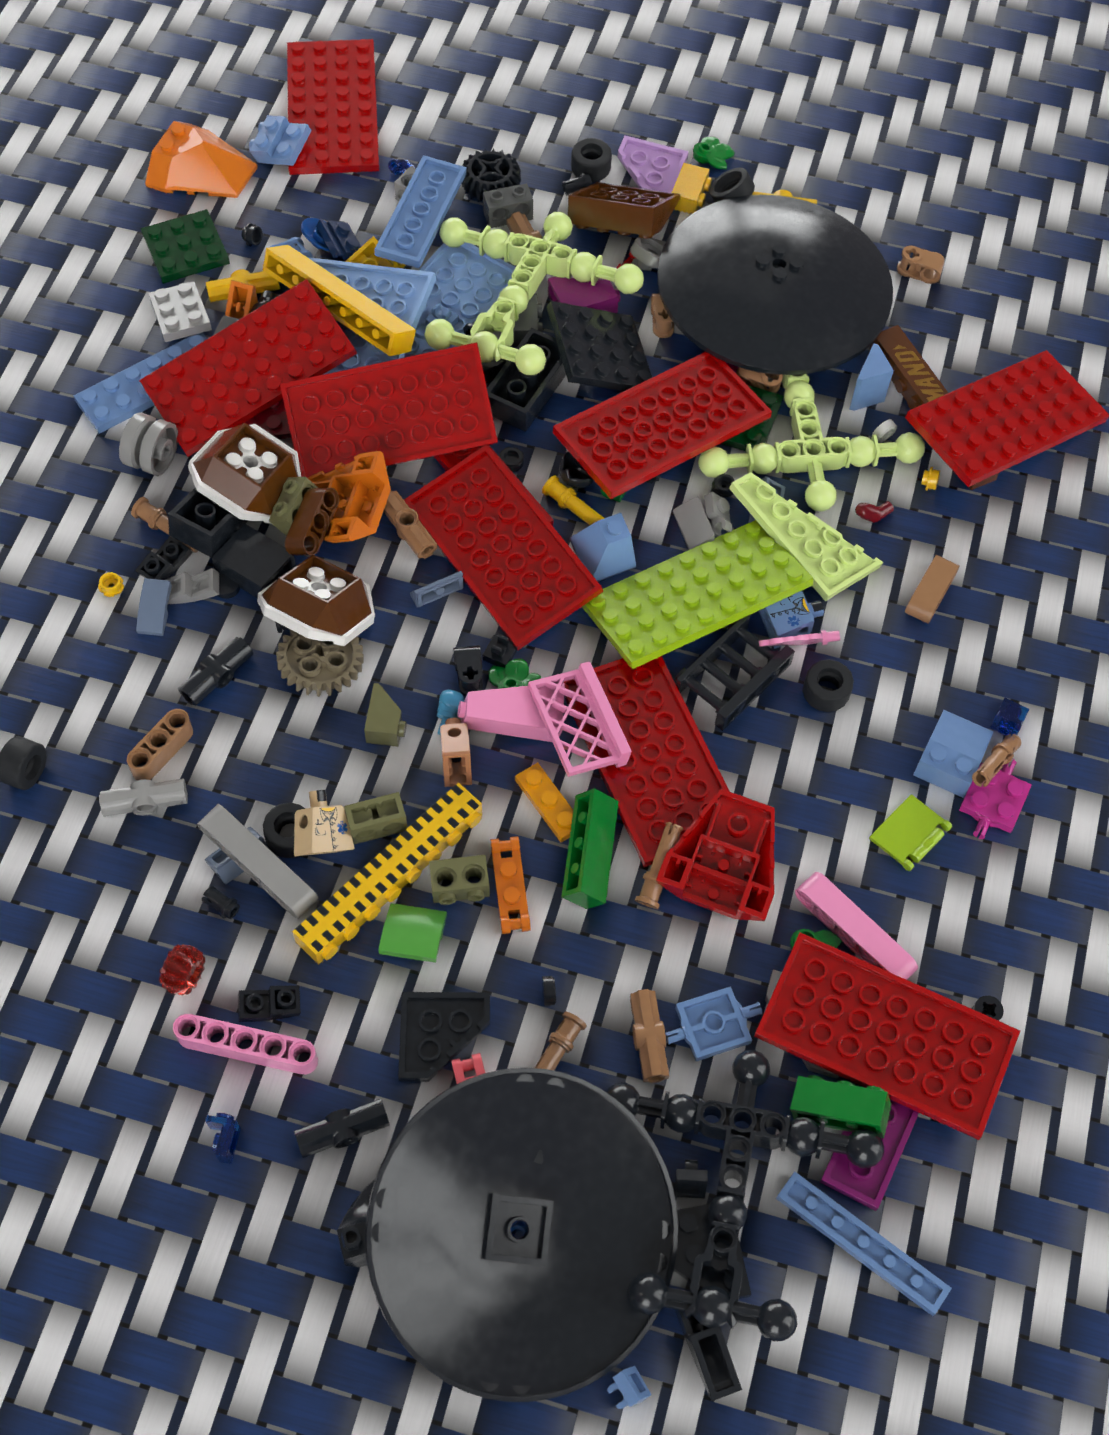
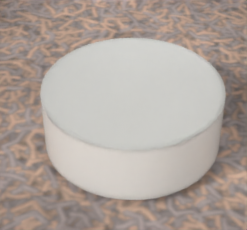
(885, 430)

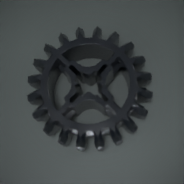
(490, 172)

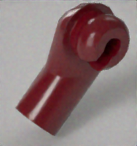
(874, 513)

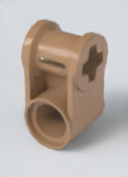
(923, 265)
(662, 324)
(760, 380)

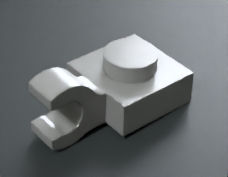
(718, 511)

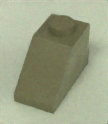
(383, 719)

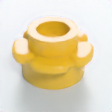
(930, 478)
(110, 579)

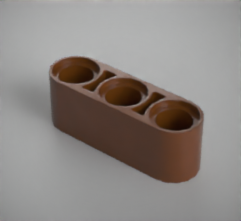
(312, 521)

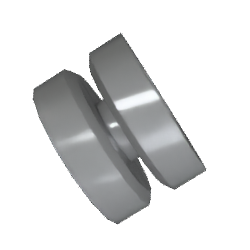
(148, 444)

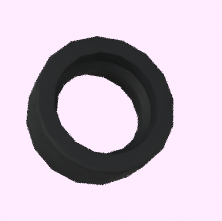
(732, 184)

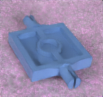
(713, 1023)

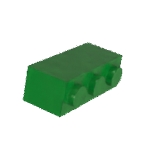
(841, 1104)

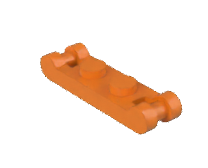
(510, 885)

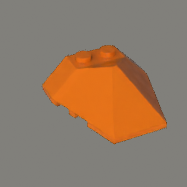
(197, 161)
(362, 494)

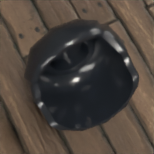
(573, 473)

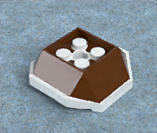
(244, 470)
(319, 602)

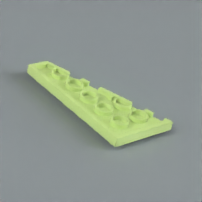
(808, 539)

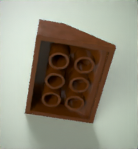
(621, 209)

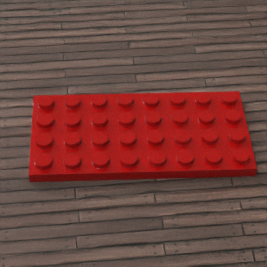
(336, 96)
(245, 363)
(396, 407)
(1006, 417)
(661, 423)
(503, 547)
(669, 764)
(889, 1035)

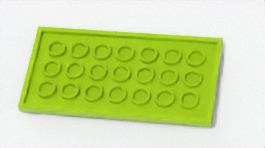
(696, 593)

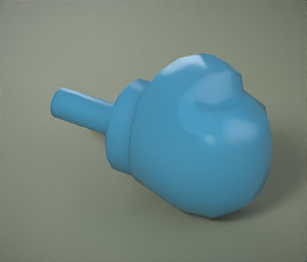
(448, 705)

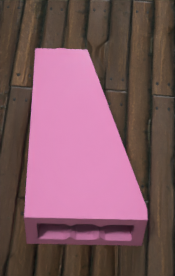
(508, 712)

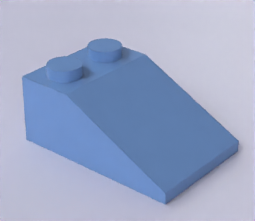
(953, 753)

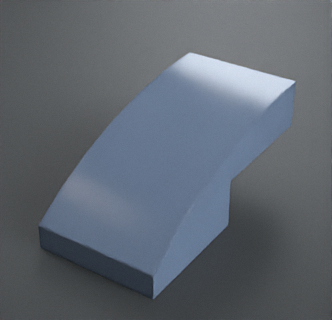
(153, 607)

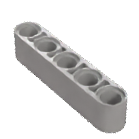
(257, 861)

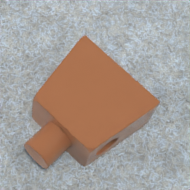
(455, 744)

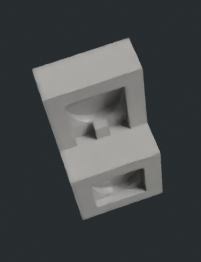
(194, 588)

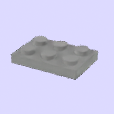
(179, 311)

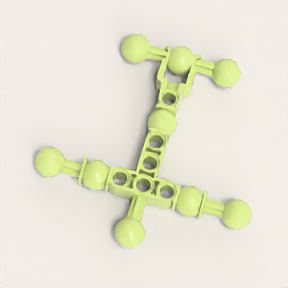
(533, 261)
(809, 449)

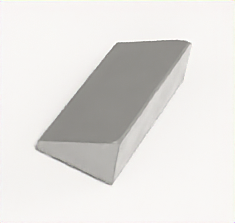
(693, 523)

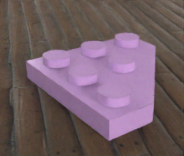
(651, 164)

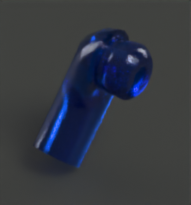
(399, 166)

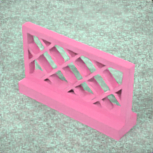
(602, 718)

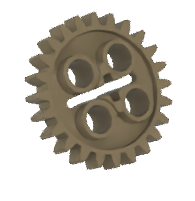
(320, 658)

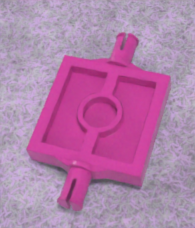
(998, 802)

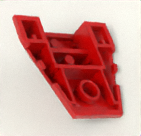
(725, 859)

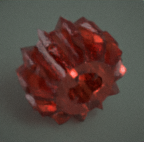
(182, 969)

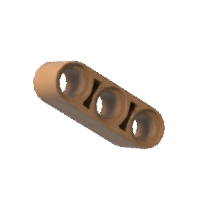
(932, 589)
(155, 756)

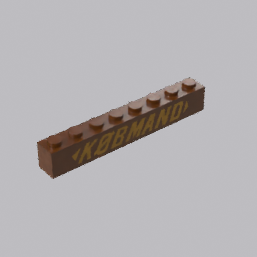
(912, 374)

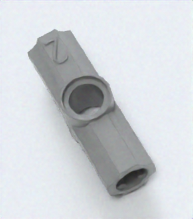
(143, 797)

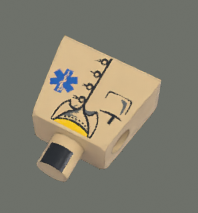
(321, 828)

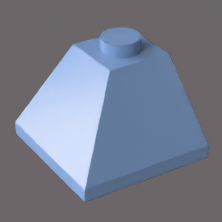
(605, 547)

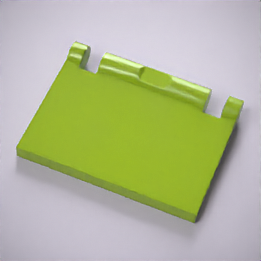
(910, 832)

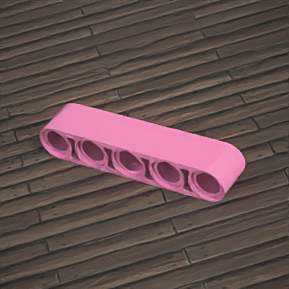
(854, 926)
(235, 1034)

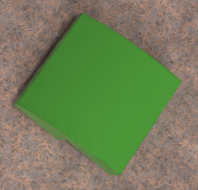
(412, 932)

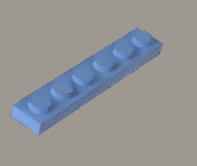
(864, 1244)

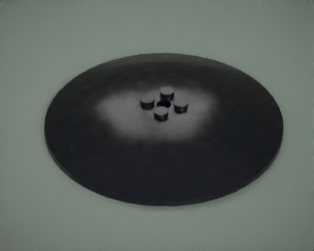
(767, 319)
(536, 1309)

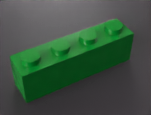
(590, 849)

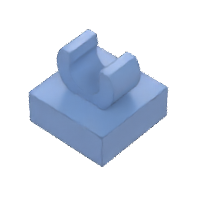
(441, 312)
(631, 1386)

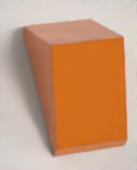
(240, 299)

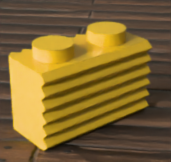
(691, 186)

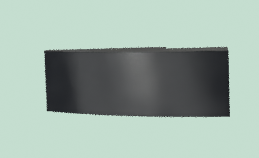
(710, 1357)

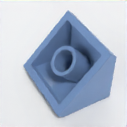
(872, 381)

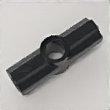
(215, 671)
(341, 1128)

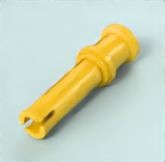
(567, 498)

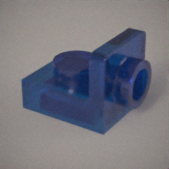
(1009, 717)
(225, 1141)

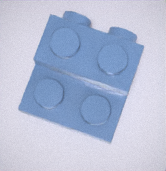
(279, 141)

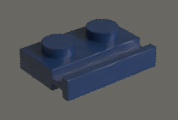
(338, 238)

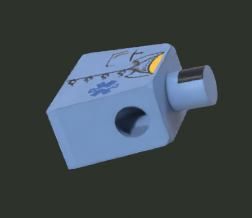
(791, 616)

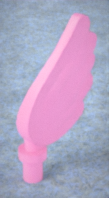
(805, 639)

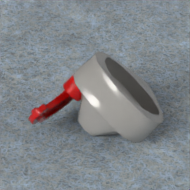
(645, 252)

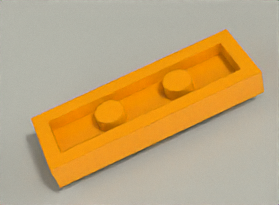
(546, 800)

